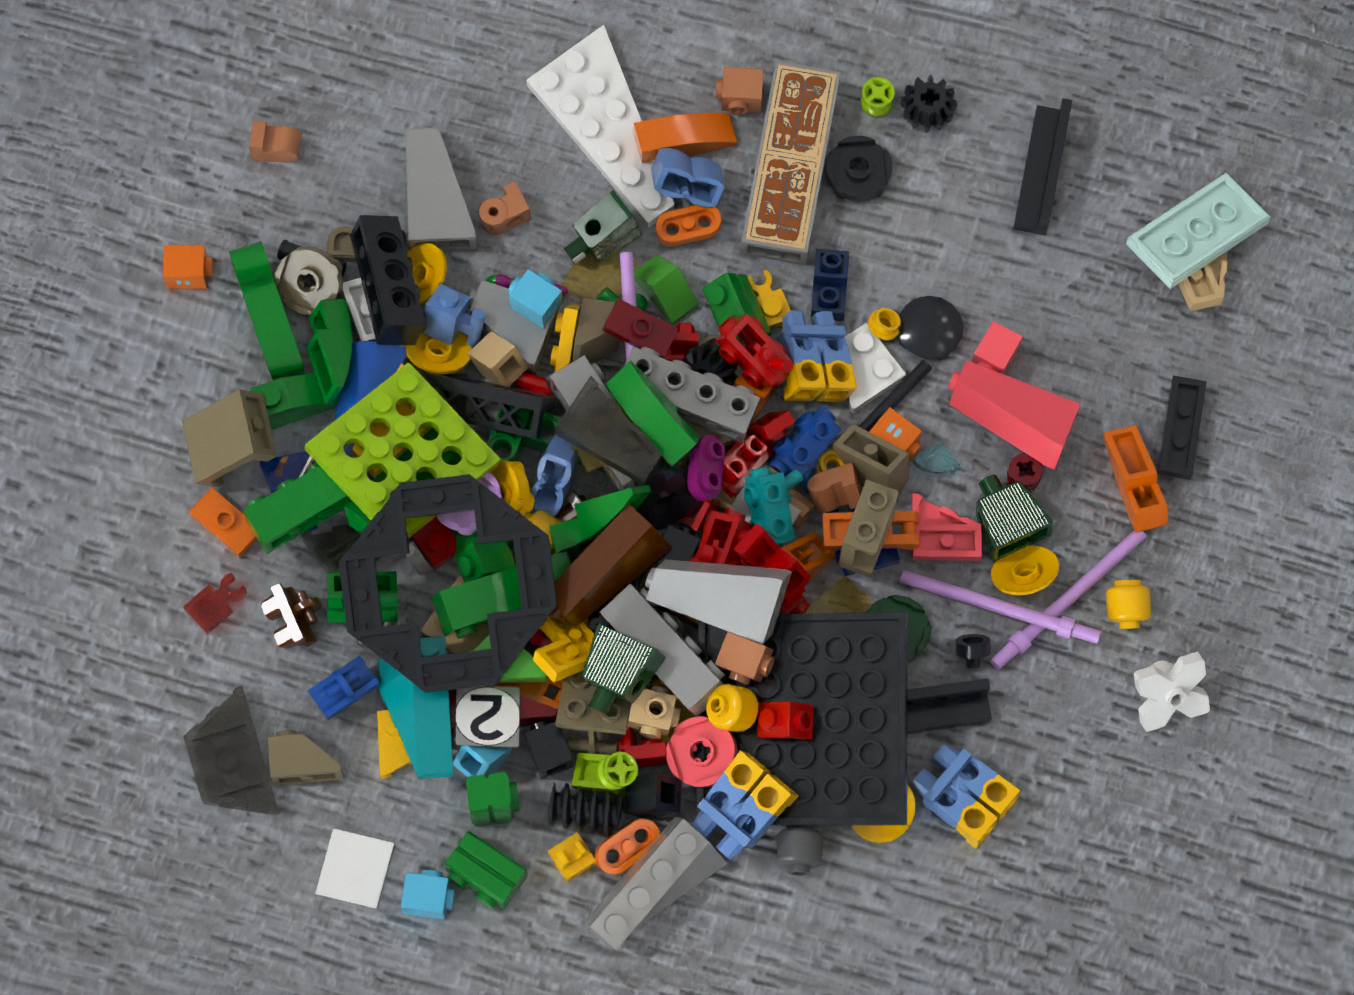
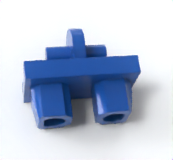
(343, 687)

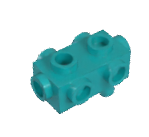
(769, 501)

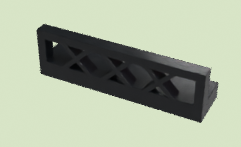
(1042, 168)
(493, 392)
(948, 706)

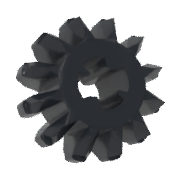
(919, 94)
(708, 360)

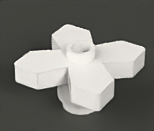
(1170, 689)

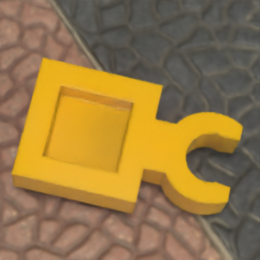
(771, 302)

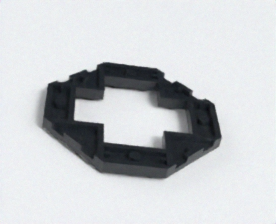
(388, 536)

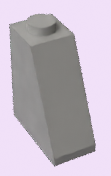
(501, 319)

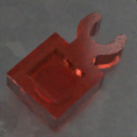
(211, 606)

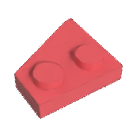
(945, 534)

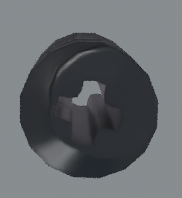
(584, 809)

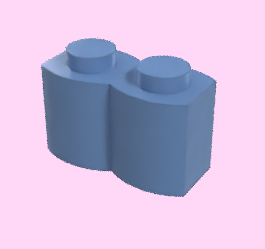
(682, 176)
(554, 476)

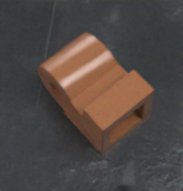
(274, 143)
(506, 212)
(834, 488)

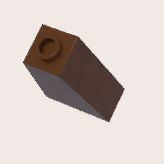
(608, 566)

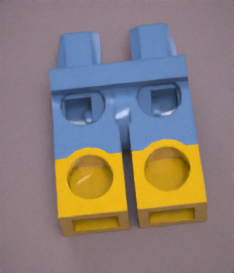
(819, 358)
(966, 794)
(743, 804)

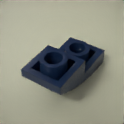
(830, 282)

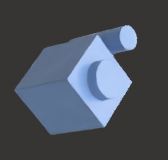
(448, 317)

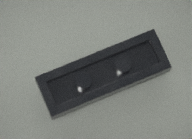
(1181, 427)

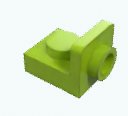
(586, 776)

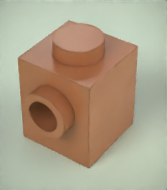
(740, 90)
(745, 659)

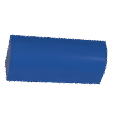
(368, 369)

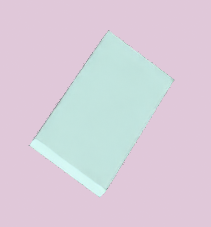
(1198, 230)

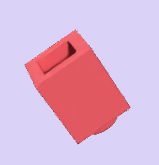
(997, 348)

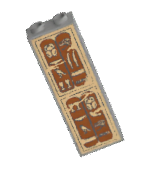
(790, 162)

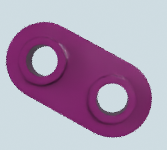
(706, 468)

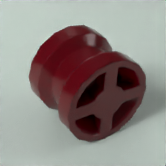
(1033, 466)

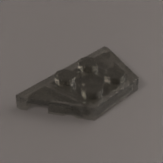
(230, 759)

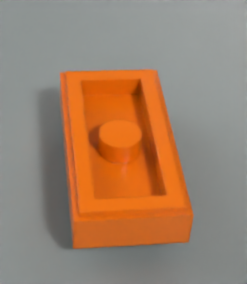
(223, 522)

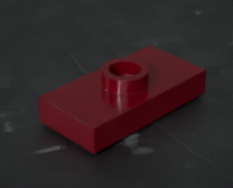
(639, 328)

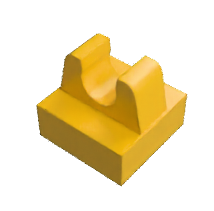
(572, 857)

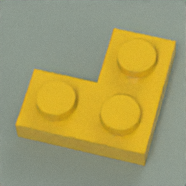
(567, 652)

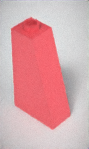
(1015, 411)

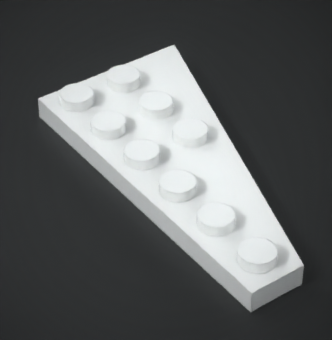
(596, 109)

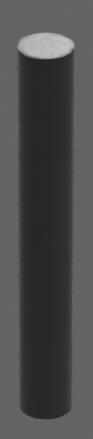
(897, 394)

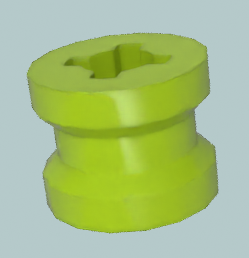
(878, 89)
(624, 767)

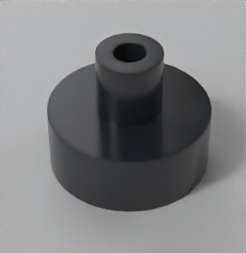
(972, 648)

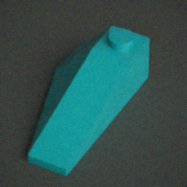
(420, 716)

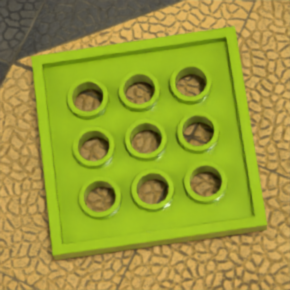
(380, 407)

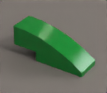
(330, 346)
(652, 412)
(594, 517)

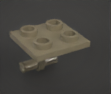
(577, 714)

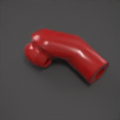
(533, 383)

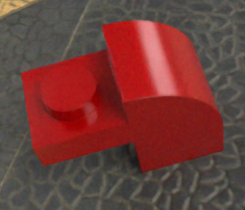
(760, 550)

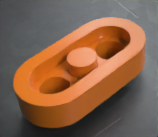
(686, 223)
(626, 846)

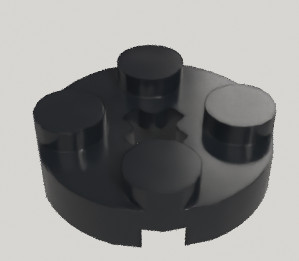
(871, 156)
(675, 506)

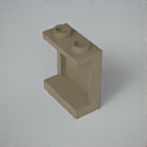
(228, 436)
(868, 528)

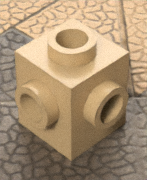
(653, 725)

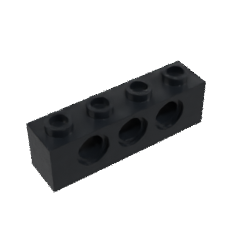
(388, 280)

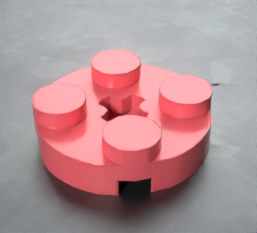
(683, 744)

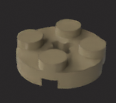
(301, 262)

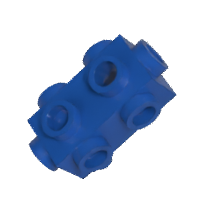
(806, 442)

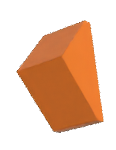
(810, 553)

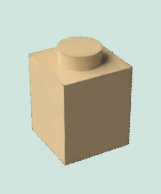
(497, 360)

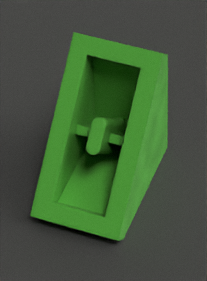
(666, 288)

